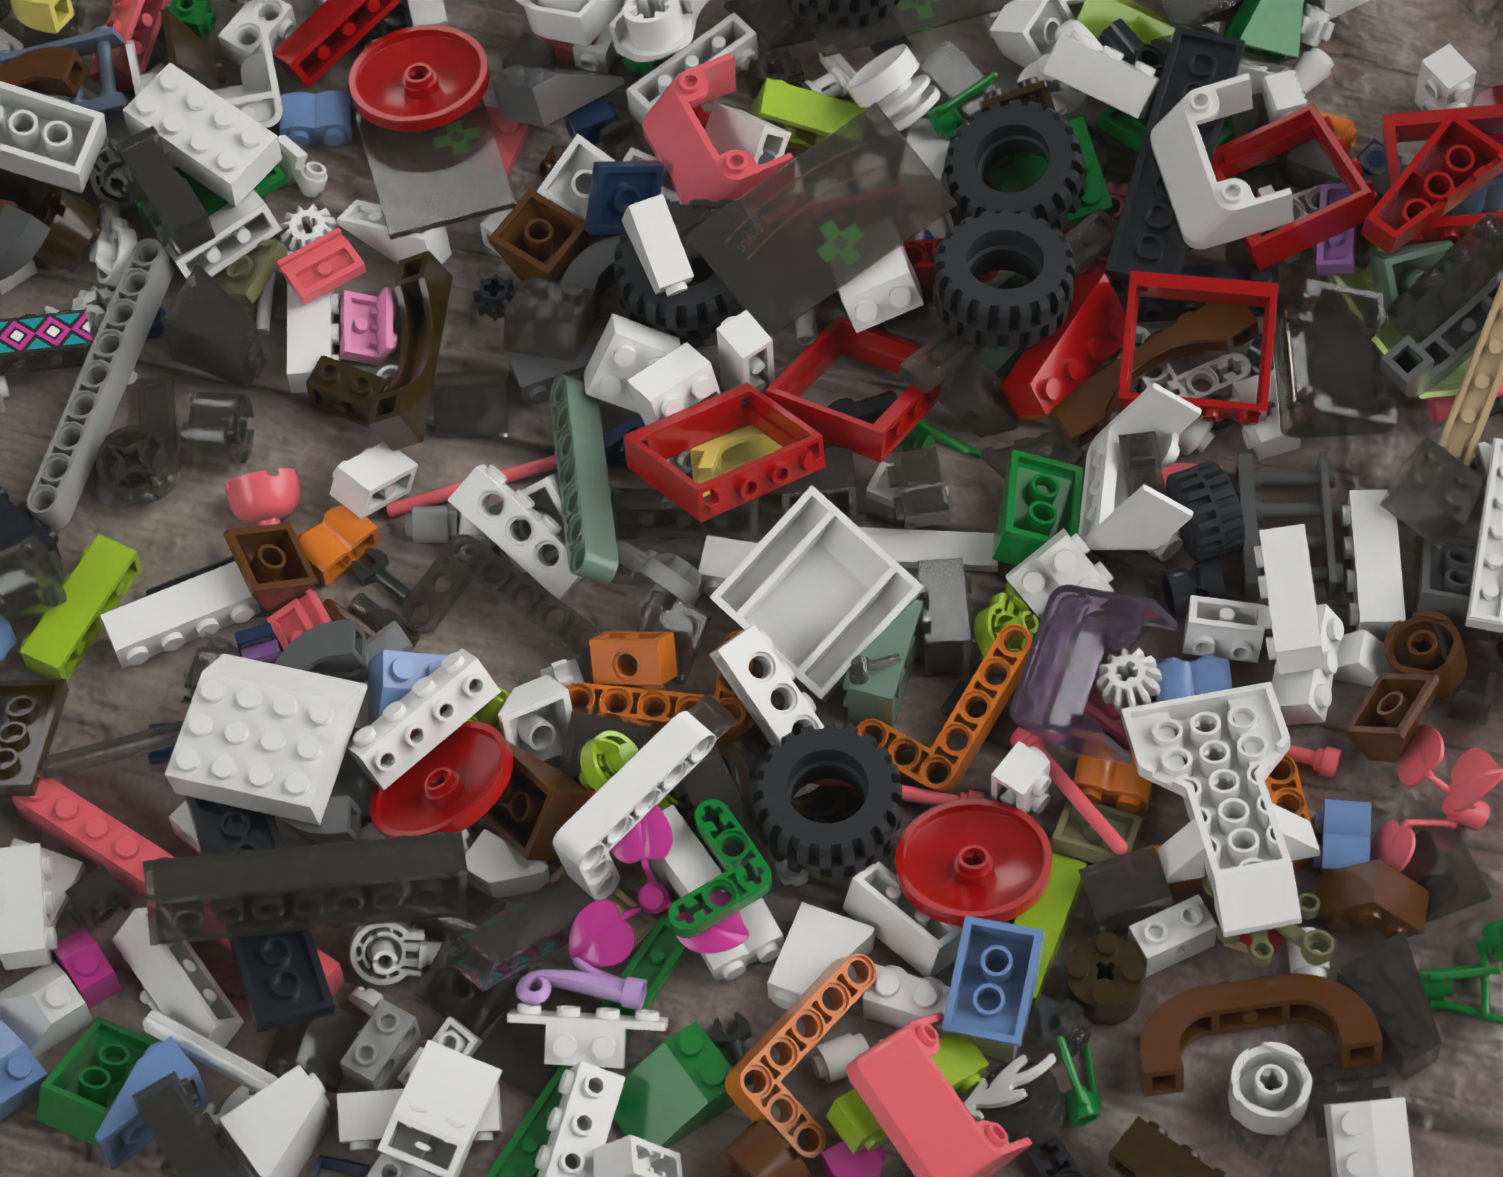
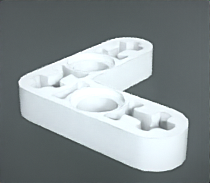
(1211, 371)

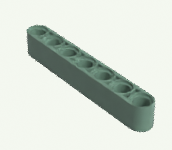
(583, 481)

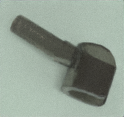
(861, 667)

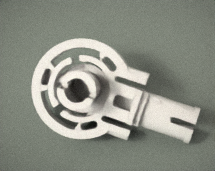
(113, 244)
(391, 951)

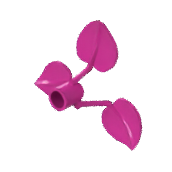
(602, 934)

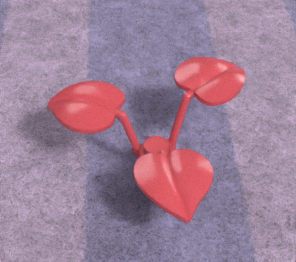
(1471, 780)

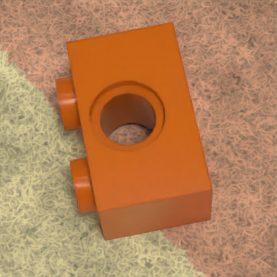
(651, 650)

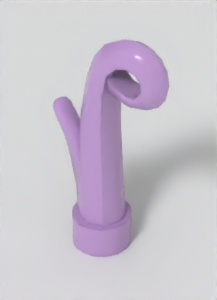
(588, 981)

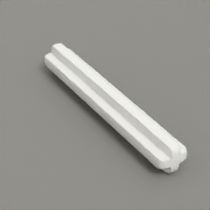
(208, 1052)

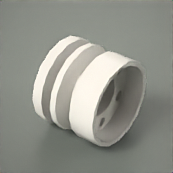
(890, 85)

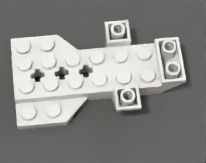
(1217, 757)

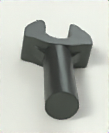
(379, 574)
(735, 1041)

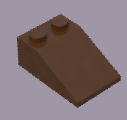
(534, 806)

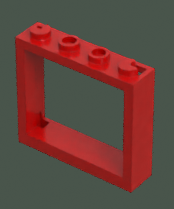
(1420, 127)
(1320, 225)
(1210, 291)
(709, 419)
(844, 431)

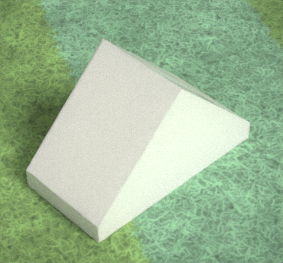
(1361, 658)

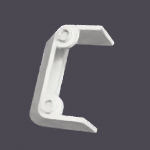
(257, 96)
(1204, 208)
(1147, 516)

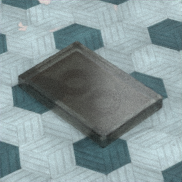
(521, 1046)

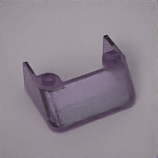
(1066, 661)

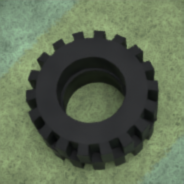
(1217, 514)

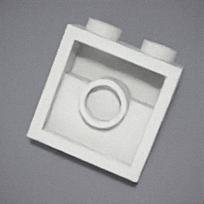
(1057, 564)

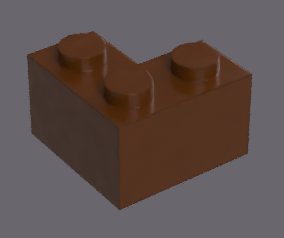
(1371, 896)

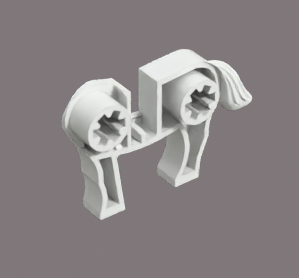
(638, 27)

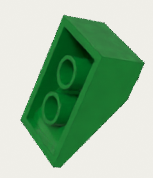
(1035, 505)
(90, 1078)
(674, 1089)

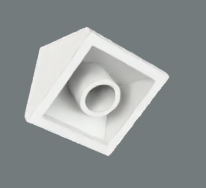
(571, 176)

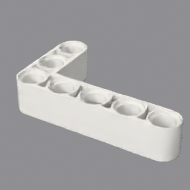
(624, 800)

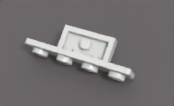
(586, 1037)

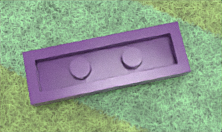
(1338, 252)

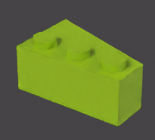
(802, 112)

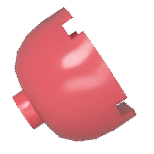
(263, 497)

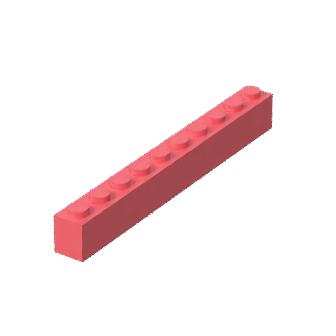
(111, 843)

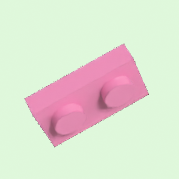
(367, 326)

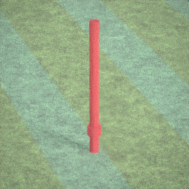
(442, 494)

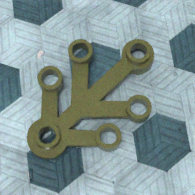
(1307, 941)

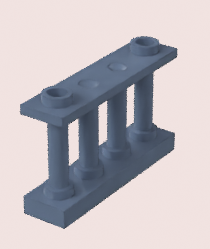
(98, 41)

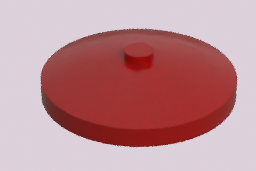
(419, 78)
(447, 786)
(973, 861)

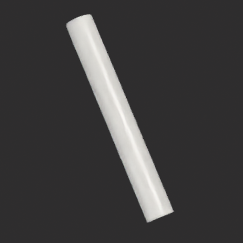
(265, 306)

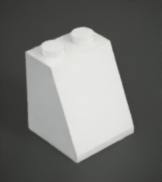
(882, 291)
(279, 1125)

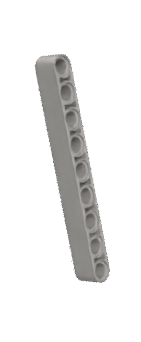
(100, 384)

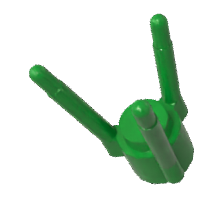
(946, 116)
(925, 434)
(1492, 946)
(1438, 985)
(1080, 1104)

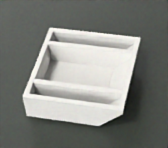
(817, 591)
(265, 737)

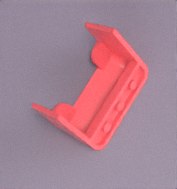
(684, 146)
(923, 1110)

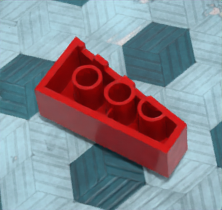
(1439, 177)
(1070, 354)

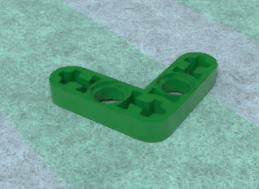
(732, 881)

